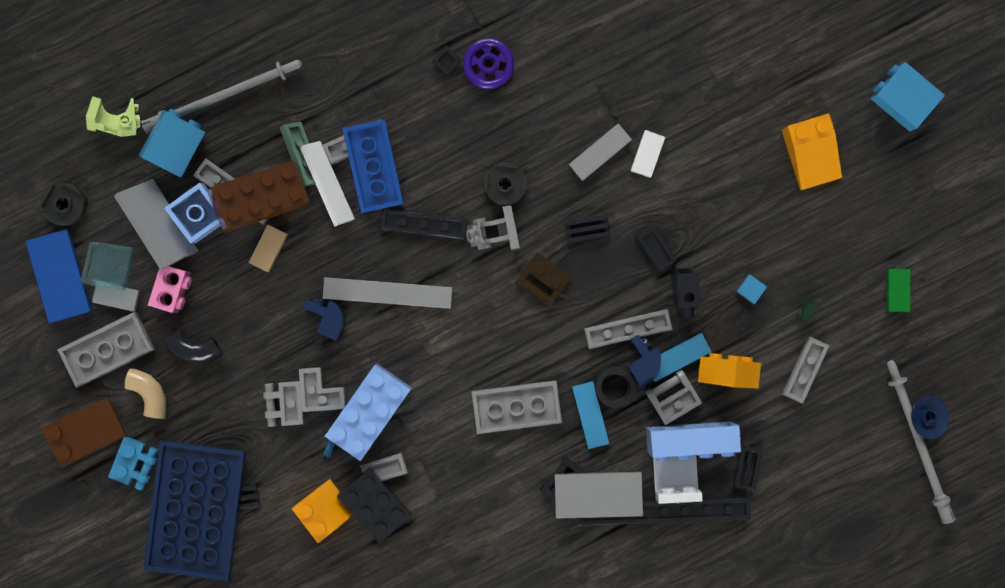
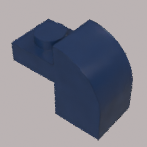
(332, 320)
(648, 365)

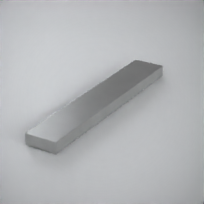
(387, 292)

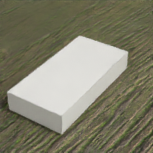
(647, 154)

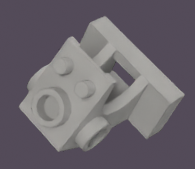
(506, 226)

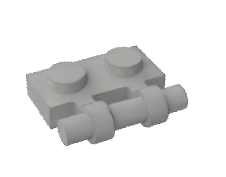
(290, 404)

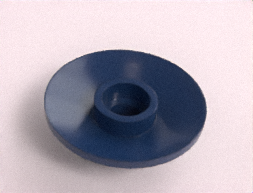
(936, 417)

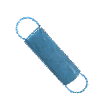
(329, 449)

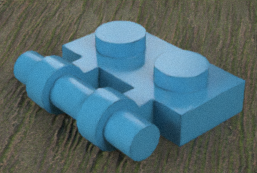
(127, 461)

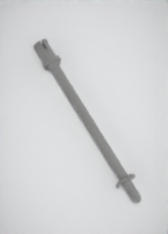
(278, 71)
(940, 500)

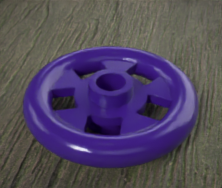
(486, 45)

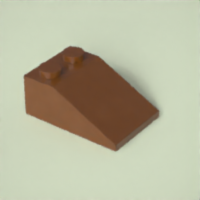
(84, 432)

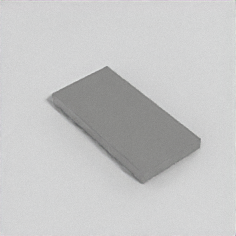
(160, 234)
(106, 349)
(516, 407)
(598, 495)

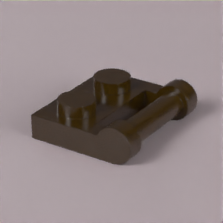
(546, 273)

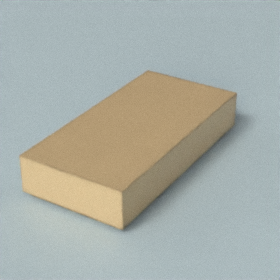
(268, 248)

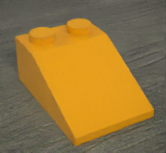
(813, 151)

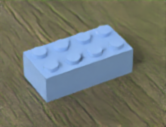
(368, 412)
(693, 439)

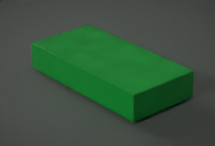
(898, 290)

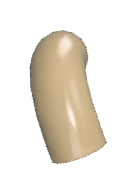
(150, 391)

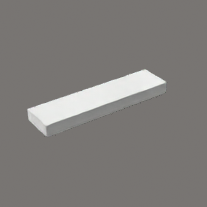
(327, 183)

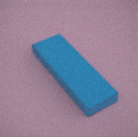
(682, 355)
(590, 415)

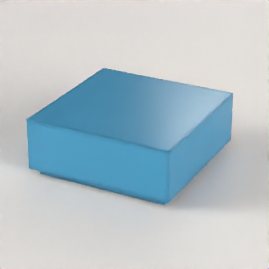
(751, 289)

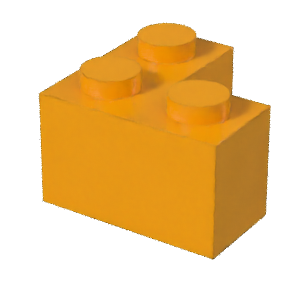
(731, 372)

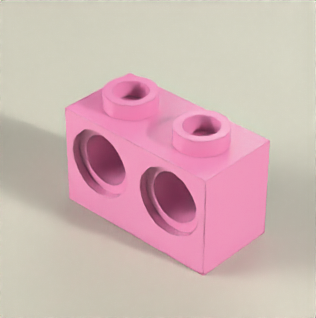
(164, 286)

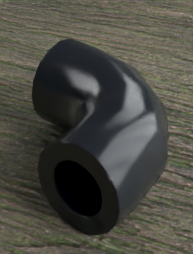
(193, 351)

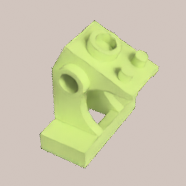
(100, 119)

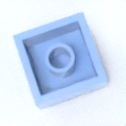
(194, 213)

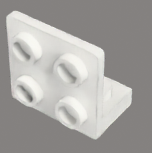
(676, 480)

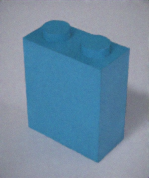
(906, 96)
(172, 142)

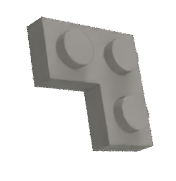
(316, 397)

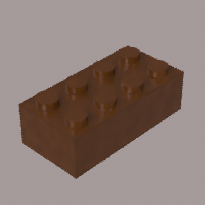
(258, 196)

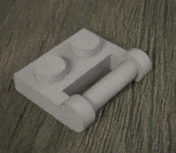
(677, 403)

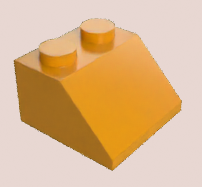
(322, 511)

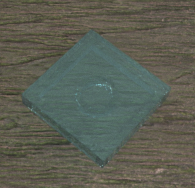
(107, 265)

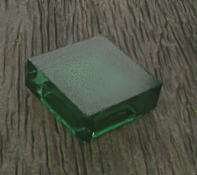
(807, 309)

